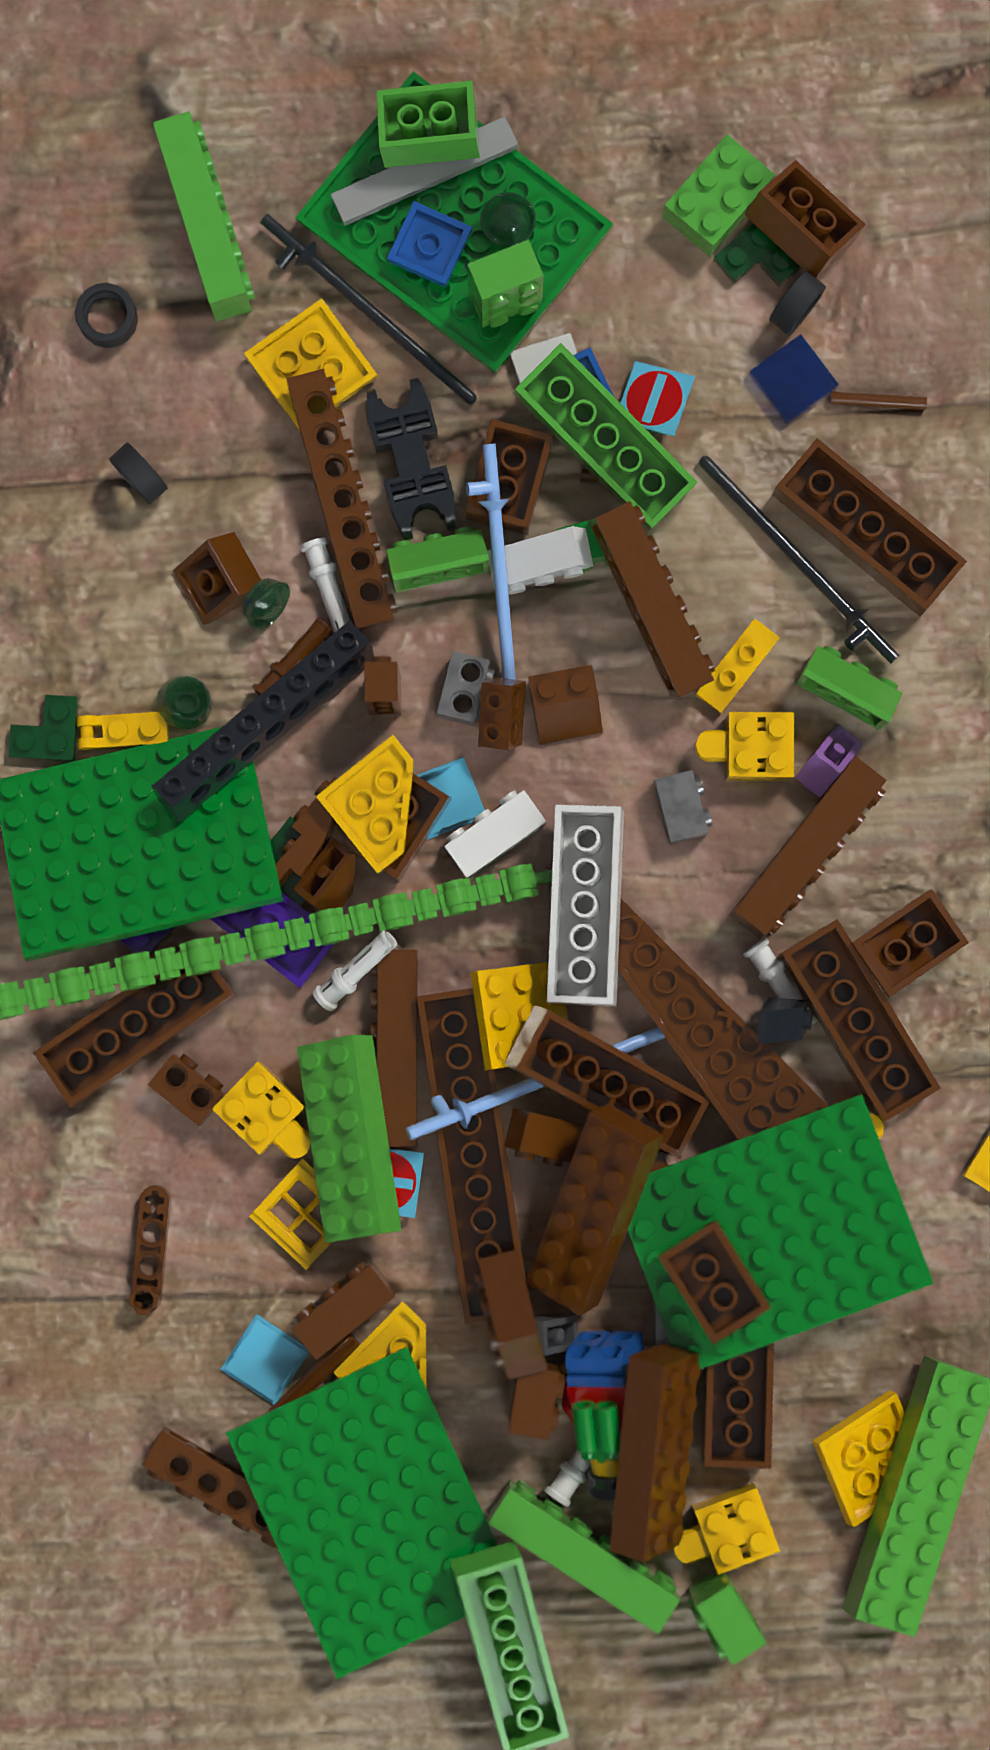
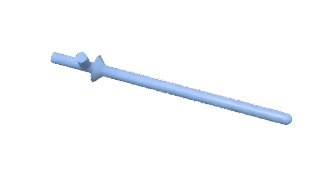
(494, 506)
(463, 1111)

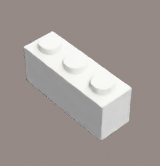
(545, 557)
(494, 833)

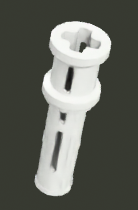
(323, 572)
(772, 971)
(345, 979)
(568, 1479)

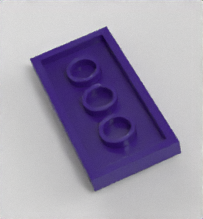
(294, 964)

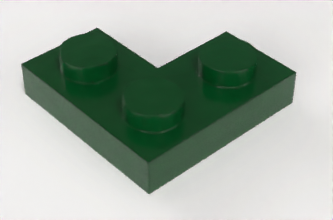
(755, 248)
(54, 739)

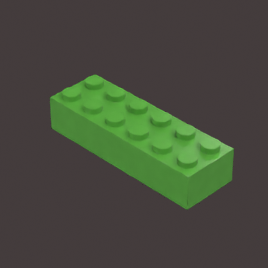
(201, 208)
(604, 435)
(348, 1138)
(583, 1555)
(509, 1648)

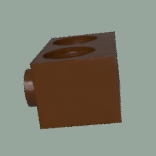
(501, 713)
(183, 1095)

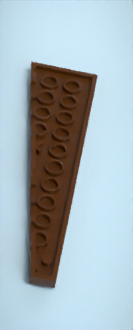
(738, 1074)

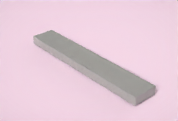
(405, 181)

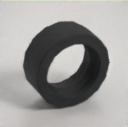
(95, 293)
(797, 303)
(138, 473)

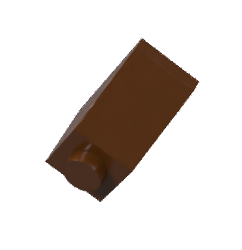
(329, 878)

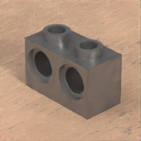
(456, 687)

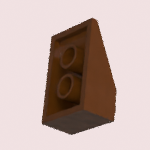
(909, 942)

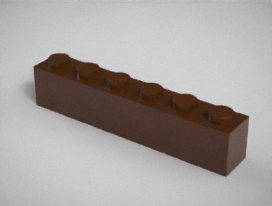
(397, 1041)

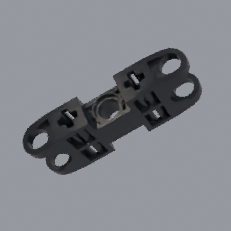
(404, 433)

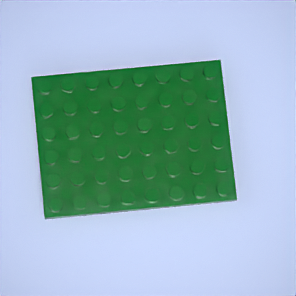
(562, 239)
(108, 862)
(805, 1213)
(365, 1508)

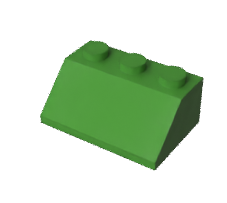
(438, 559)
(850, 687)

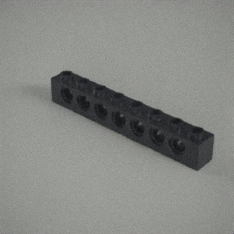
(263, 721)

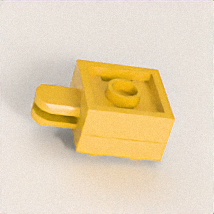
(752, 744)
(263, 1114)
(729, 1533)

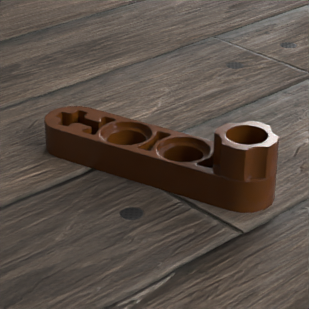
(146, 1248)

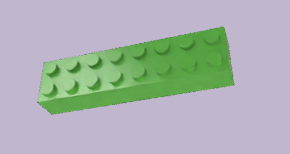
(918, 1497)

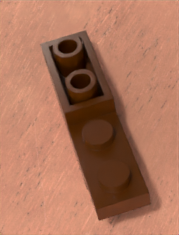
(315, 828)

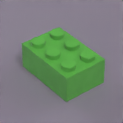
(427, 124)
(717, 195)
(505, 284)
(725, 1617)

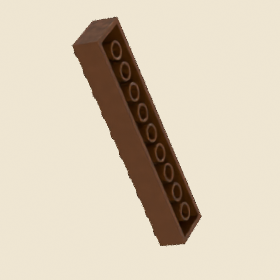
(474, 1157)

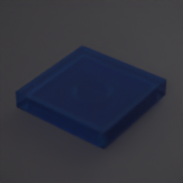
(793, 379)

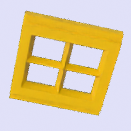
(278, 1231)

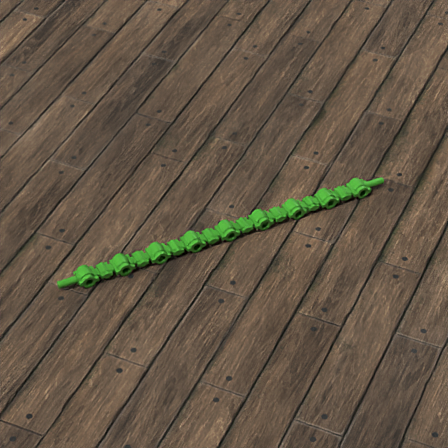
(268, 941)

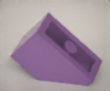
(829, 760)

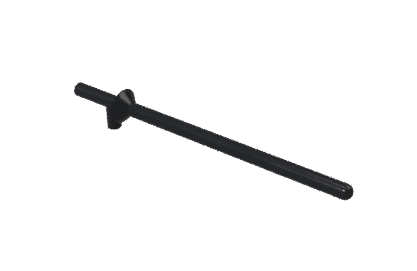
(308, 257)
(853, 616)

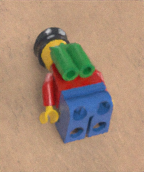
(596, 1400)

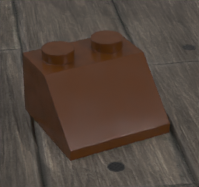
(217, 577)
(565, 704)

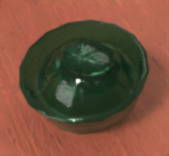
(508, 219)
(265, 602)
(184, 702)

